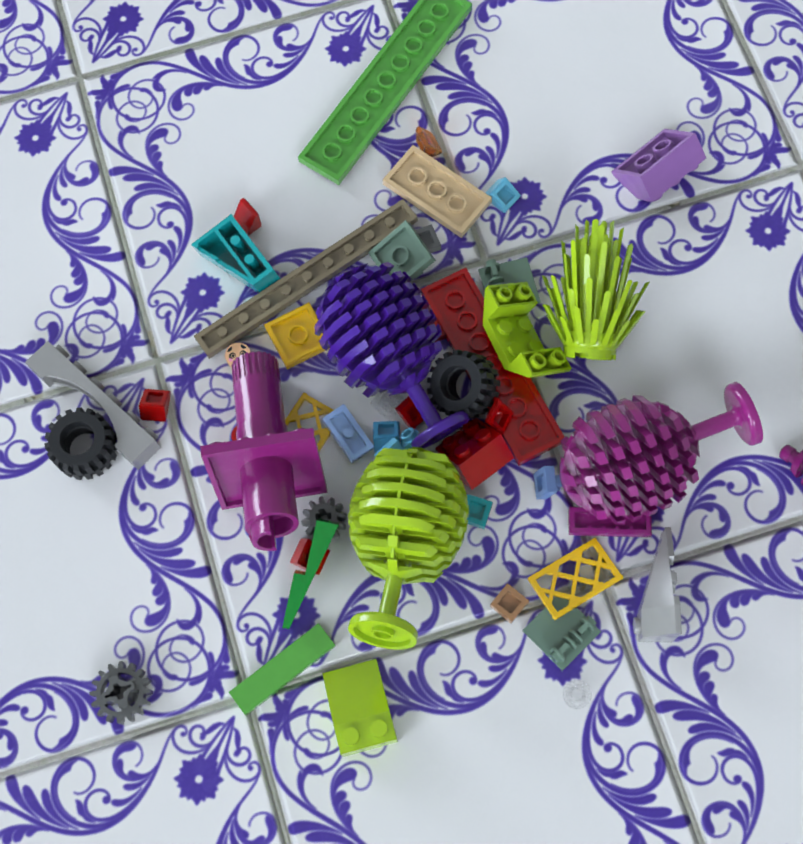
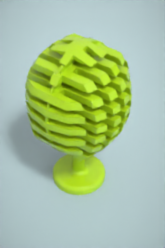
(405, 530)

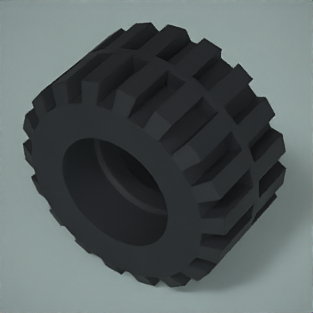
(445, 378)
(69, 428)

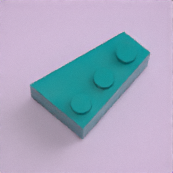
(236, 254)

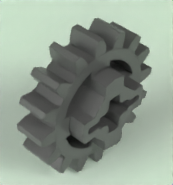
(110, 697)

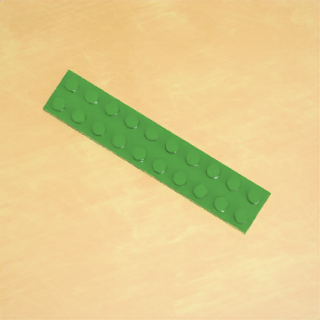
(382, 87)

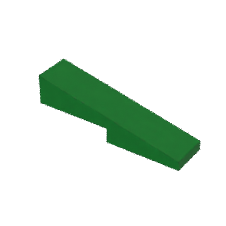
(301, 580)

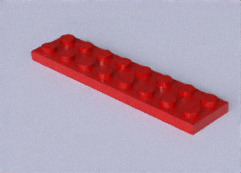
(460, 313)

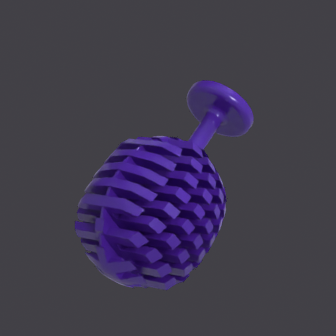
(385, 339)

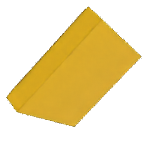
(295, 335)

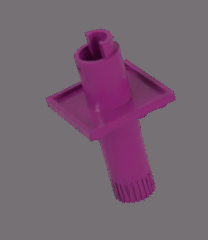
(266, 462)

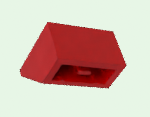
(476, 452)

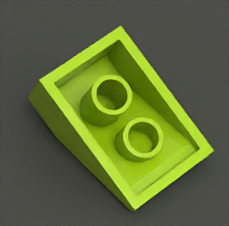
(359, 708)

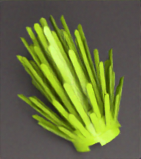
(594, 308)

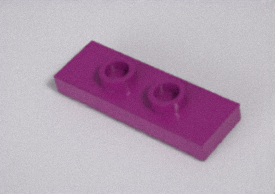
(583, 523)

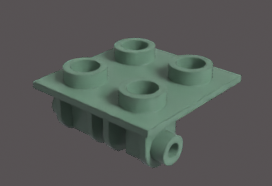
(508, 272)
(564, 637)

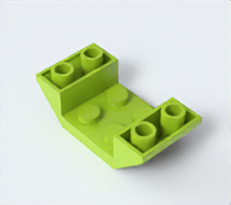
(514, 335)

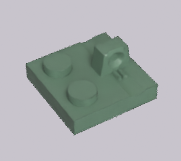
(404, 251)

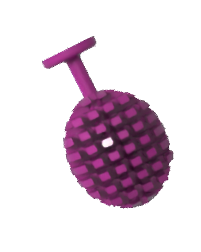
(644, 453)

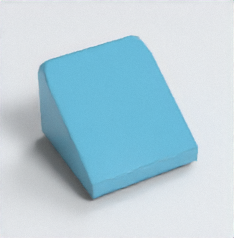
(503, 194)

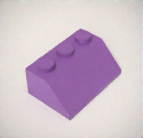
(660, 164)

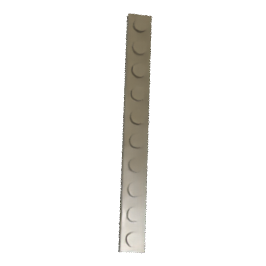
(302, 280)

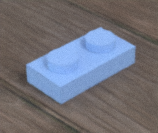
(347, 433)

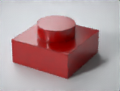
(409, 413)

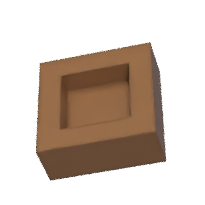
(509, 603)

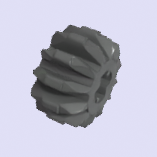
(333, 512)

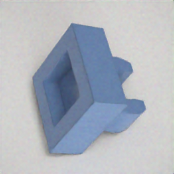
(546, 482)

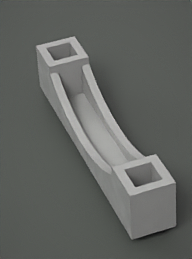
(53, 367)

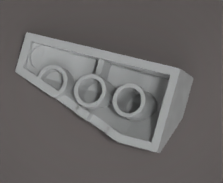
(659, 610)

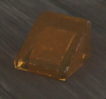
(427, 142)

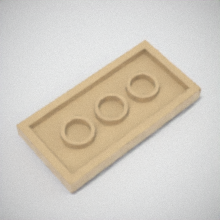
(437, 191)

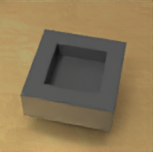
(429, 238)

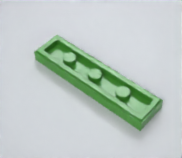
(282, 669)

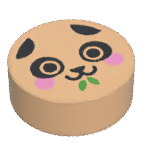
(235, 351)

